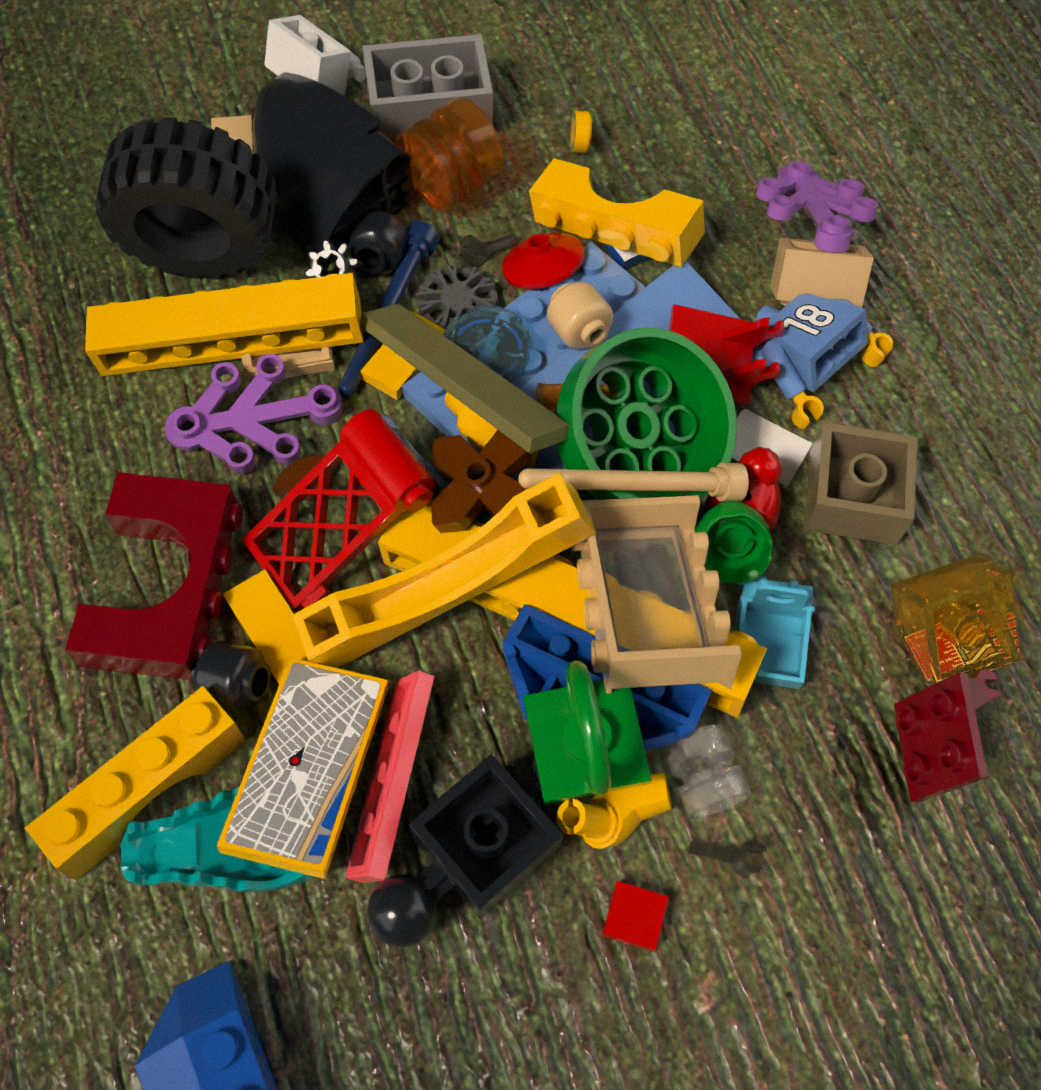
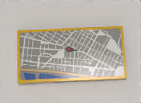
(304, 768)

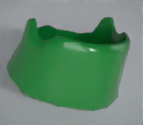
(738, 542)

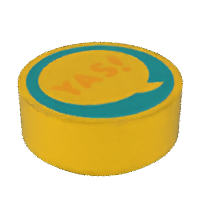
(580, 131)

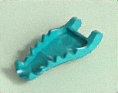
(186, 852)

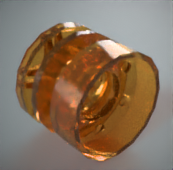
(452, 153)

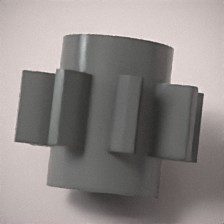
(324, 258)

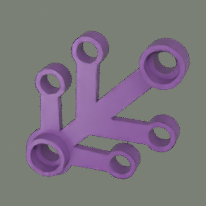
(819, 196)
(247, 416)

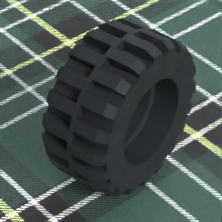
(186, 198)

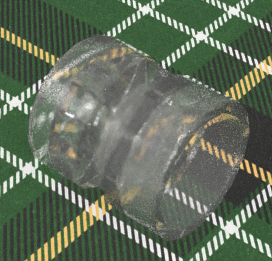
(711, 789)

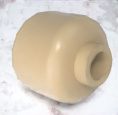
(579, 315)

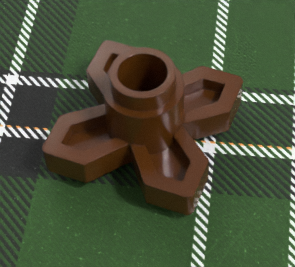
(479, 482)

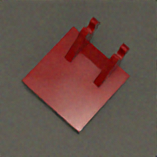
(729, 345)

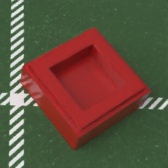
(635, 916)

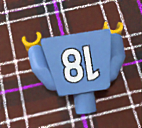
(815, 344)

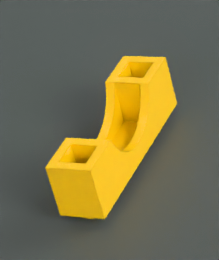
(659, 227)
(96, 812)

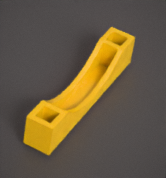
(517, 538)

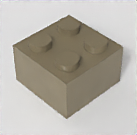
(861, 483)

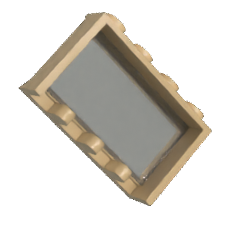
(653, 596)

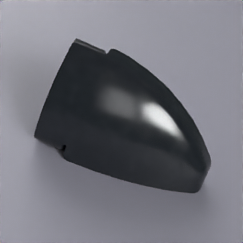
(326, 160)

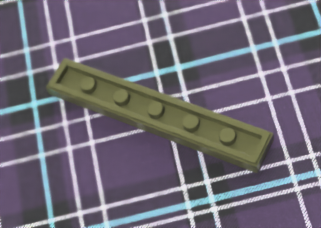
(466, 378)

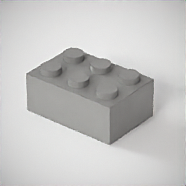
(421, 75)

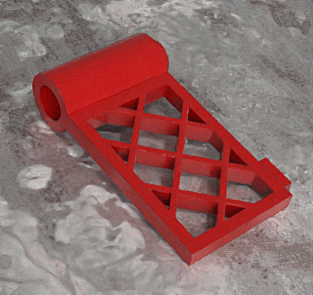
(387, 473)

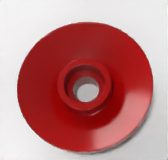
(543, 260)

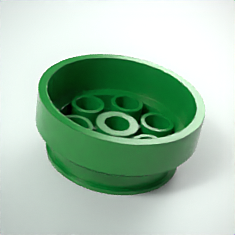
(683, 388)

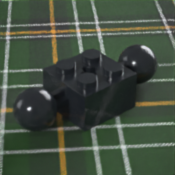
(488, 799)

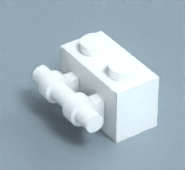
(306, 50)

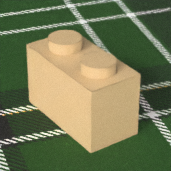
(809, 270)

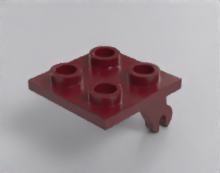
(942, 734)

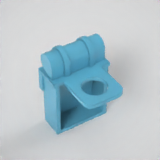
(780, 620)

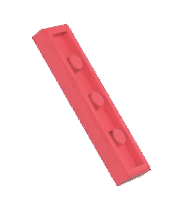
(390, 779)

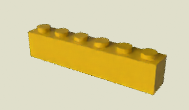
(224, 324)

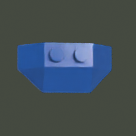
(543, 646)
(205, 1039)

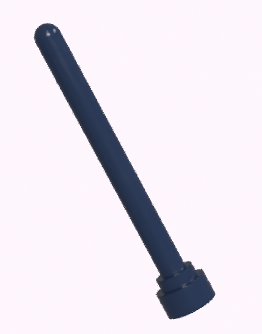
(421, 244)

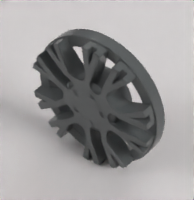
(457, 296)

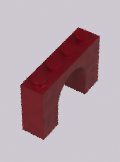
(175, 632)

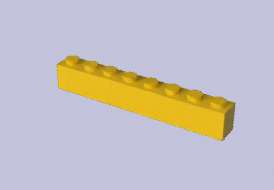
(546, 587)

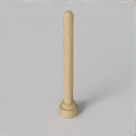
(724, 482)

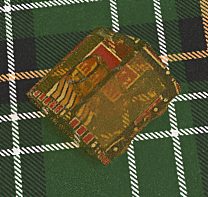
(958, 618)

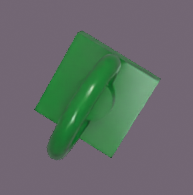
(585, 738)

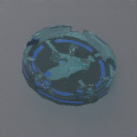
(493, 338)

